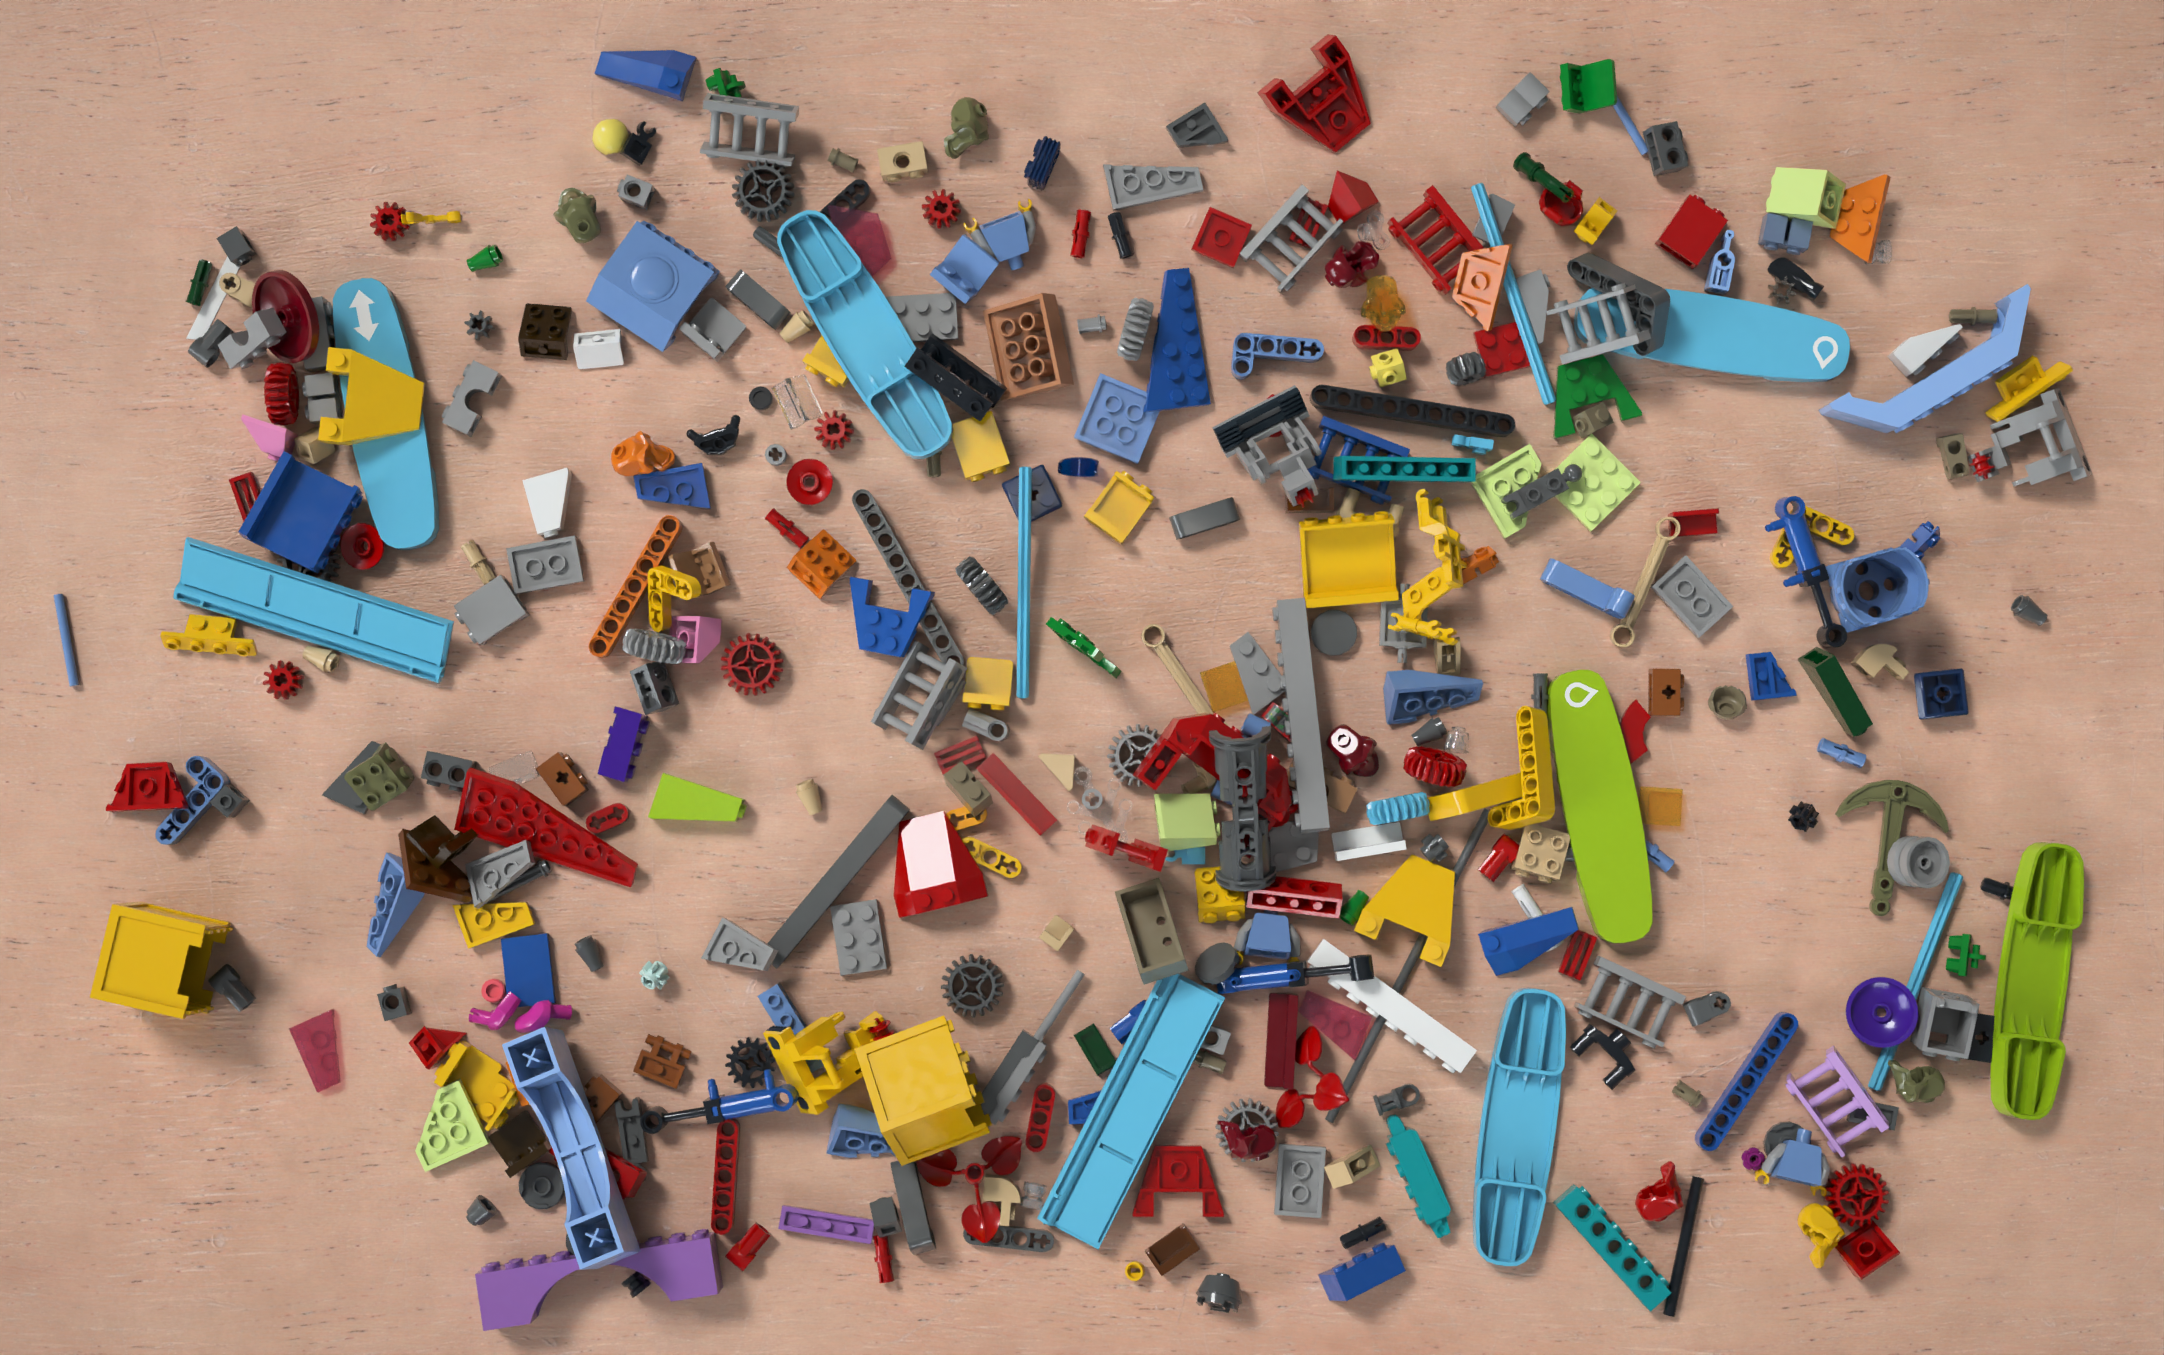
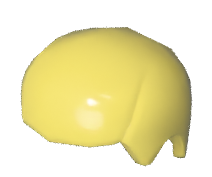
(610, 136)

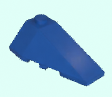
(655, 71)
(1521, 942)

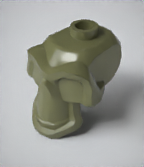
(968, 125)
(578, 215)
(1919, 1084)

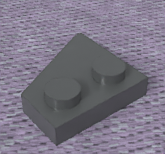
(1196, 128)

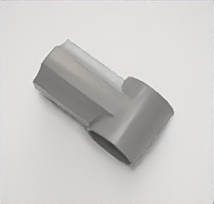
(984, 724)

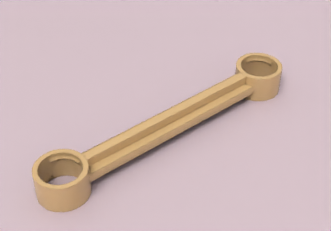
(1645, 580)
(1178, 672)

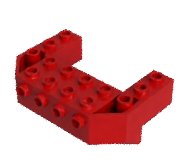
(1190, 737)

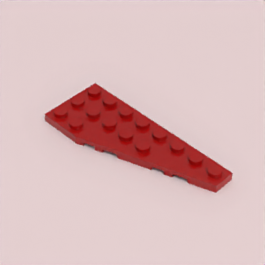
(510, 814)

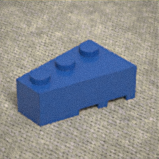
(1362, 1273)

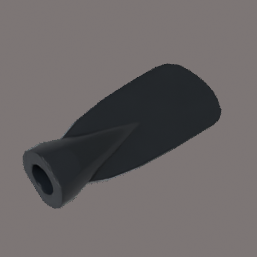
(1804, 283)

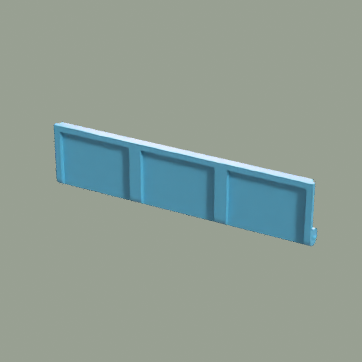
(314, 610)
(1131, 1108)

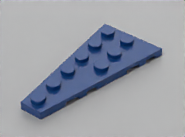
(1177, 355)

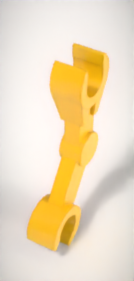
(413, 218)

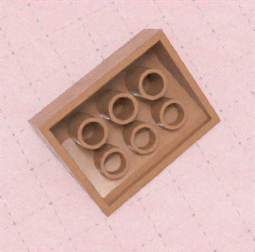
(1028, 346)

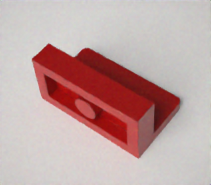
(1694, 522)

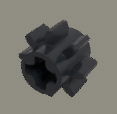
(1803, 816)

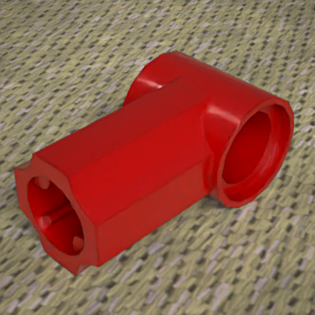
(1502, 854)
(744, 1250)

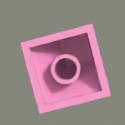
(270, 437)
(698, 633)

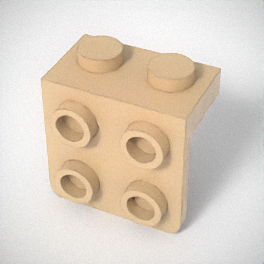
(1541, 853)

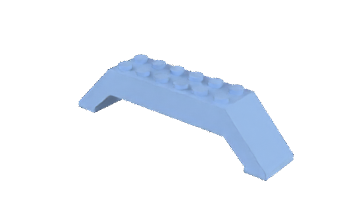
(1949, 380)

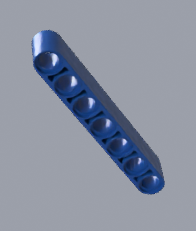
(1735, 1086)

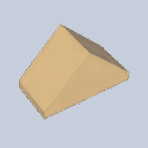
(1447, 657)
(1061, 766)

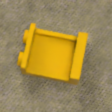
(979, 447)
(1119, 506)

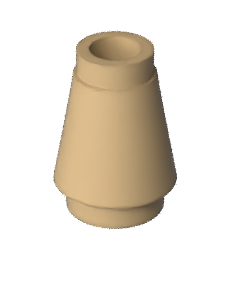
(797, 326)
(322, 658)
(809, 795)

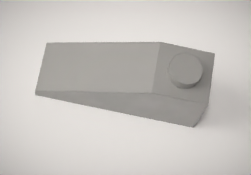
(1535, 298)

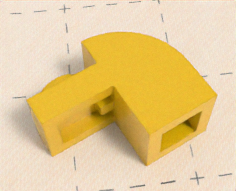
(1595, 221)

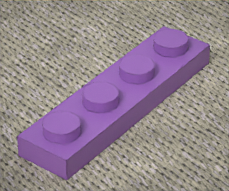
(826, 1224)

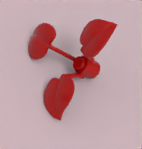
(1329, 1091)
(1001, 1154)

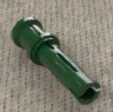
(1536, 172)

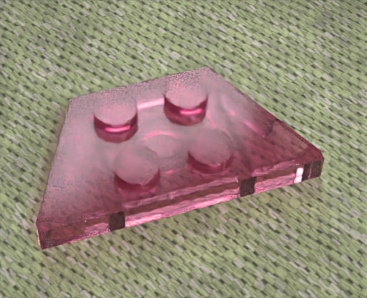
(863, 234)

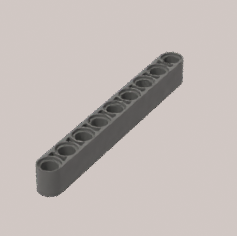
(902, 571)
(837, 878)

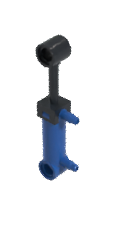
(1809, 568)
(1292, 974)
(721, 1107)

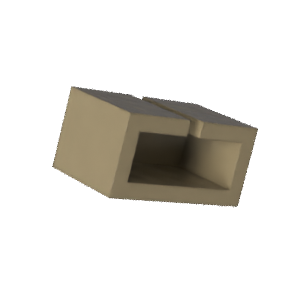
(968, 789)

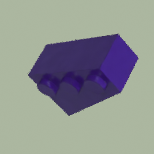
(623, 744)

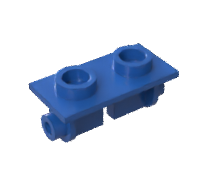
(1925, 537)

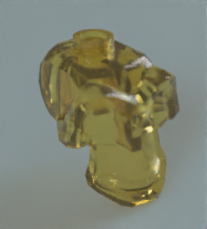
(1382, 302)

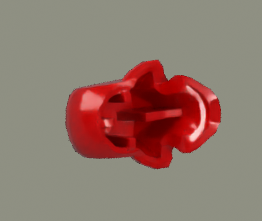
(1662, 1198)

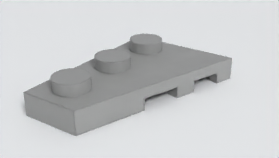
(1257, 672)
(497, 871)
(738, 947)

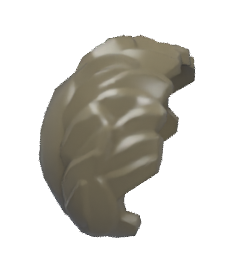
(1727, 702)

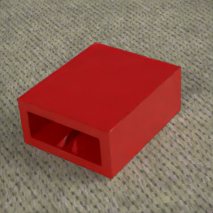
(1691, 231)

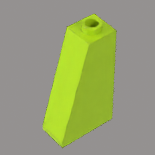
(691, 801)

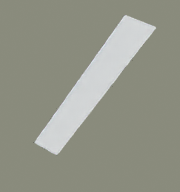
(212, 303)

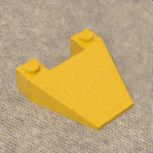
(377, 400)
(1418, 899)

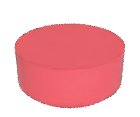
(493, 990)

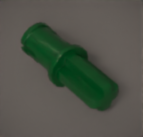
(199, 282)

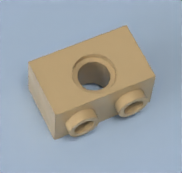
(890, 155)

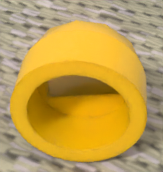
(1134, 1276)

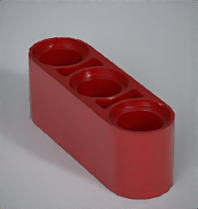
(1377, 344)
(1040, 1128)

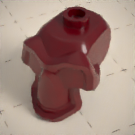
(1348, 267)
(1354, 751)
(1249, 1143)

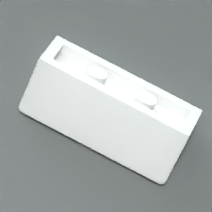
(1368, 841)

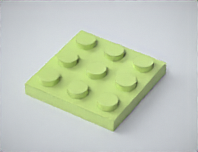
(1602, 485)

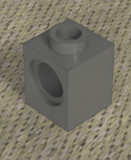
(236, 246)
(229, 801)
(390, 1012)
(885, 1216)

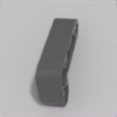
(912, 1207)

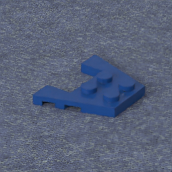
(883, 628)

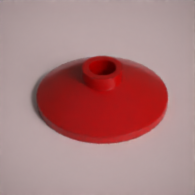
(805, 470)
(353, 546)

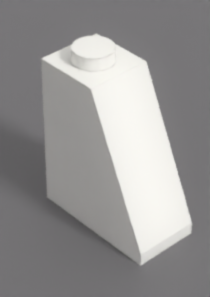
(549, 500)

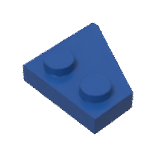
(1766, 678)

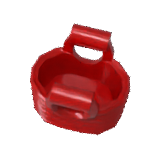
(1560, 212)

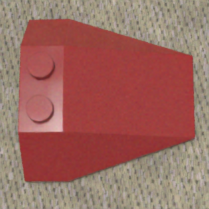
(934, 867)

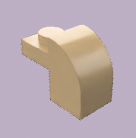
(1875, 657)
(1002, 1190)

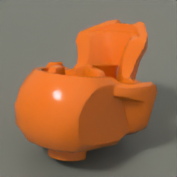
(640, 455)

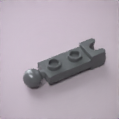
(1542, 489)
(631, 1133)

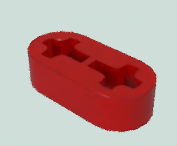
(609, 823)

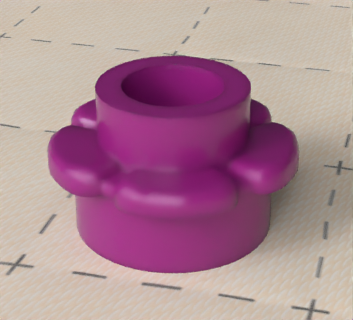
(1748, 1154)

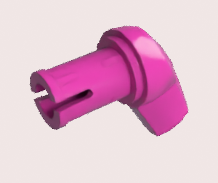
(540, 1014)
(499, 1016)

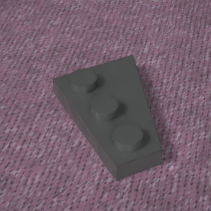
(342, 792)

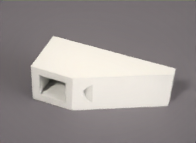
(1916, 350)

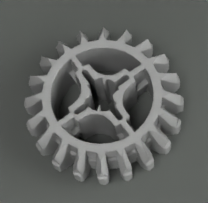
(1135, 329)
(654, 646)
(1126, 739)
(1242, 1109)

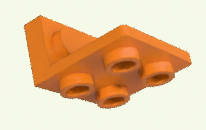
(820, 563)

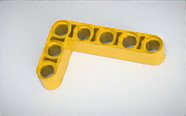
(1536, 775)
(1475, 797)

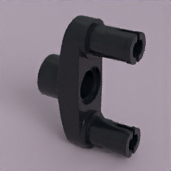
(1613, 1045)

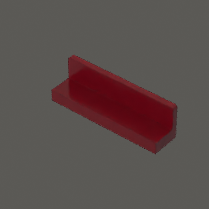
(1281, 1040)

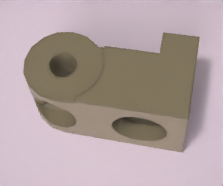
(1953, 455)

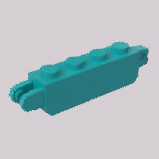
(1420, 1176)

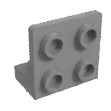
(713, 329)

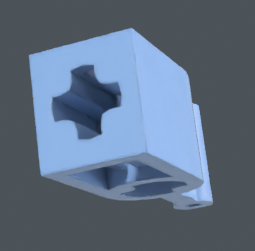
(1720, 276)

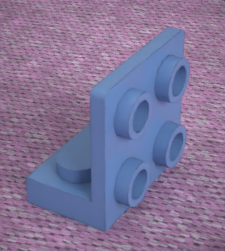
(965, 269)

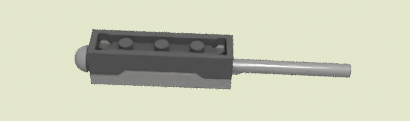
(1020, 1059)

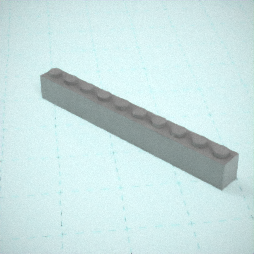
(1302, 715)

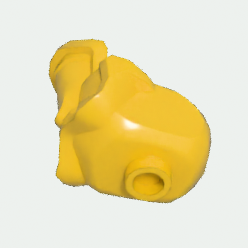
(1822, 1228)

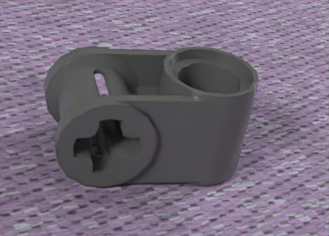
(1703, 1009)

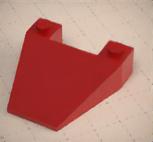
(1328, 103)

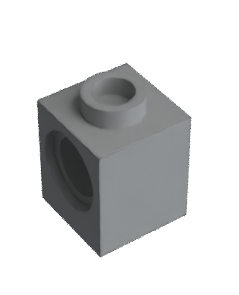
(645, 196)
(1221, 1043)

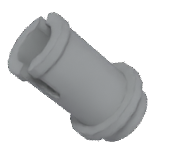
(1092, 324)

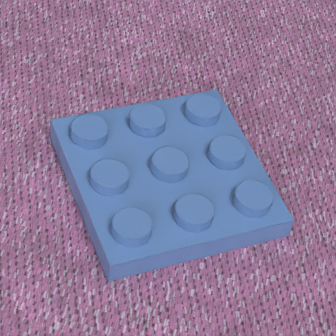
(1116, 419)

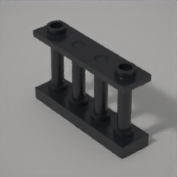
(956, 377)

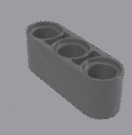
(757, 299)
(1204, 518)

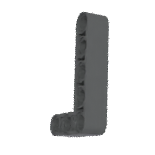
(1648, 298)

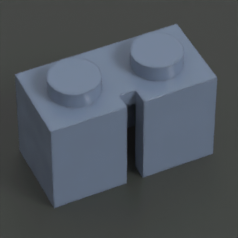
(1780, 233)

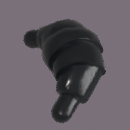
(718, 440)

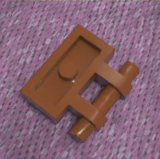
(660, 1068)

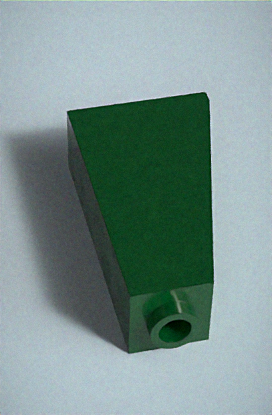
(1836, 690)

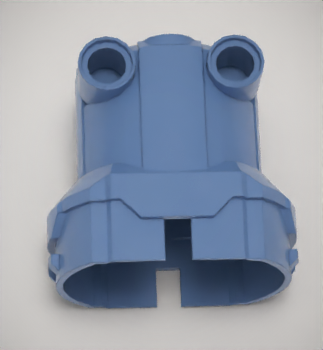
(1895, 564)

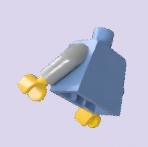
(1006, 236)
(1268, 937)
(1797, 1163)

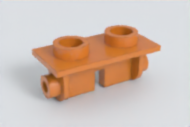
(1483, 559)

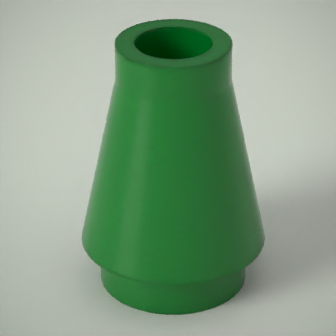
(486, 258)
(1353, 907)

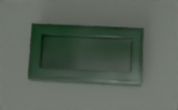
(1095, 1049)

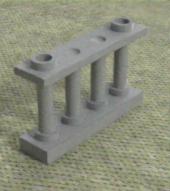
(762, 111)
(1284, 217)
(1613, 340)
(935, 704)
(1648, 989)

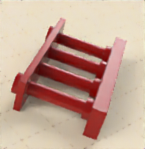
(1447, 218)
(1138, 852)

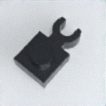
(636, 146)

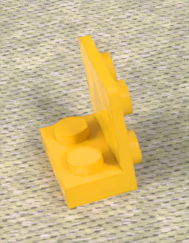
(496, 1102)

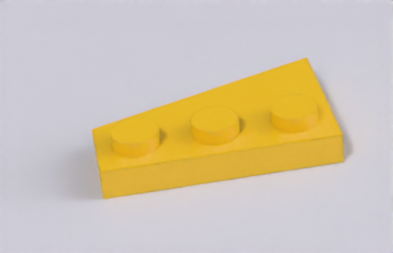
(492, 920)

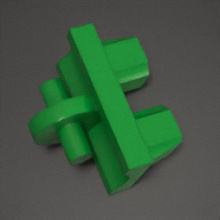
(725, 83)
(1961, 965)

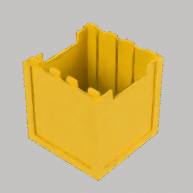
(157, 959)
(923, 1090)

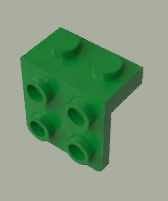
(1588, 86)

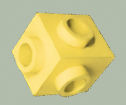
(1387, 368)

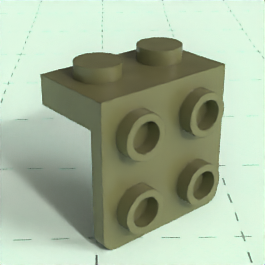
(380, 777)

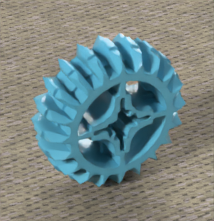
(1398, 808)

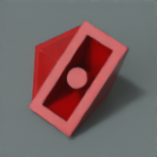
(1350, 197)
(434, 1044)

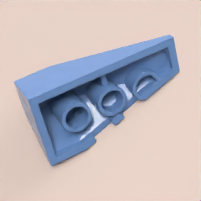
(1418, 693)
(393, 905)
(855, 1132)

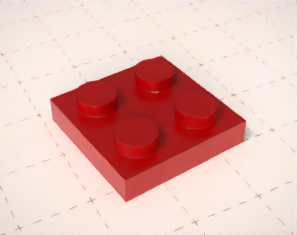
(1221, 237)
(1501, 349)

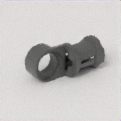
(1396, 1099)

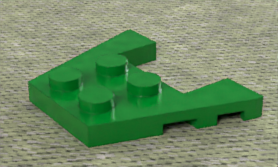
(1586, 384)
(1082, 644)

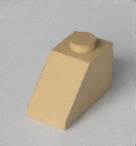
(1352, 1166)

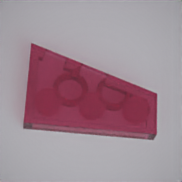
(1338, 1022)
(318, 1049)

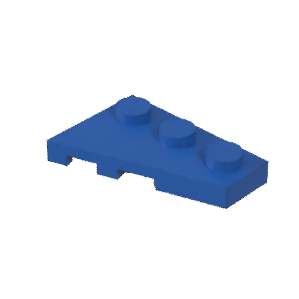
(675, 486)

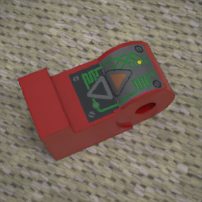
(1276, 717)

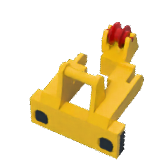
(793, 1051)

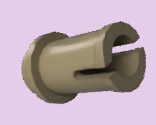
(842, 160)
(1687, 1093)

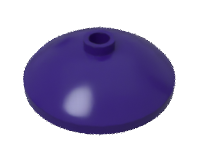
(1899, 1007)

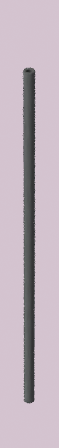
(1407, 968)

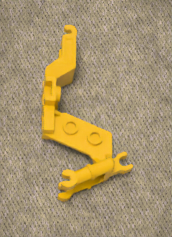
(1438, 582)

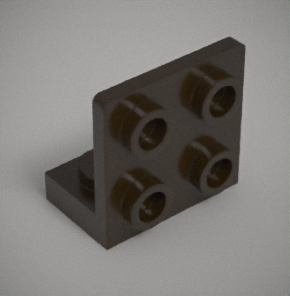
(544, 331)
(438, 842)
(519, 1143)

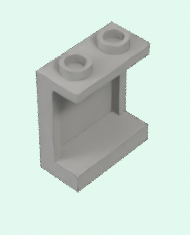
(490, 610)

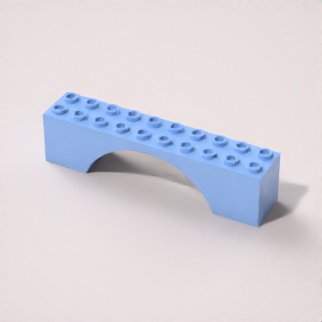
(595, 1209)

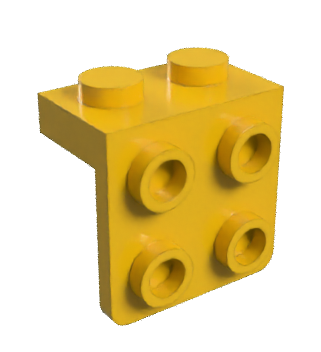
(823, 362)
(988, 682)
(1215, 901)
(472, 1067)

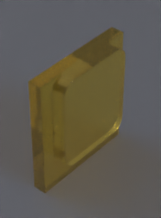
(1223, 686)
(1660, 806)

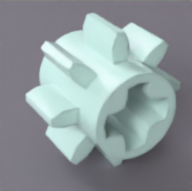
(654, 975)

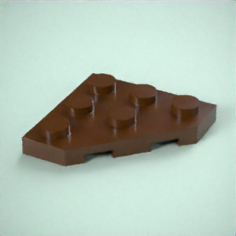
(424, 877)

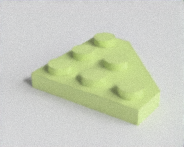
(1503, 479)
(450, 1128)

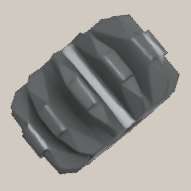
(1465, 368)

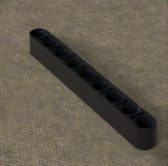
(1423, 408)

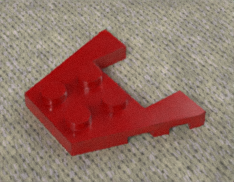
(1178, 1170)

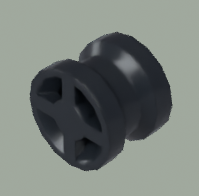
(636, 1283)

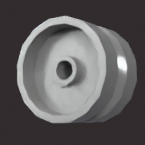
(1918, 861)

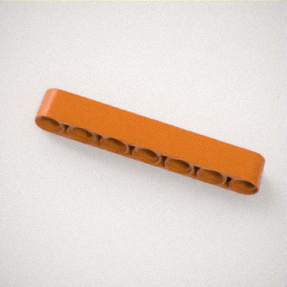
(625, 593)

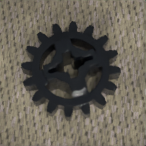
(740, 1059)

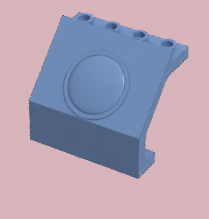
(650, 284)

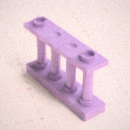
(1847, 1081)

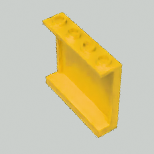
(1348, 559)

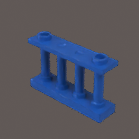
(1352, 437)

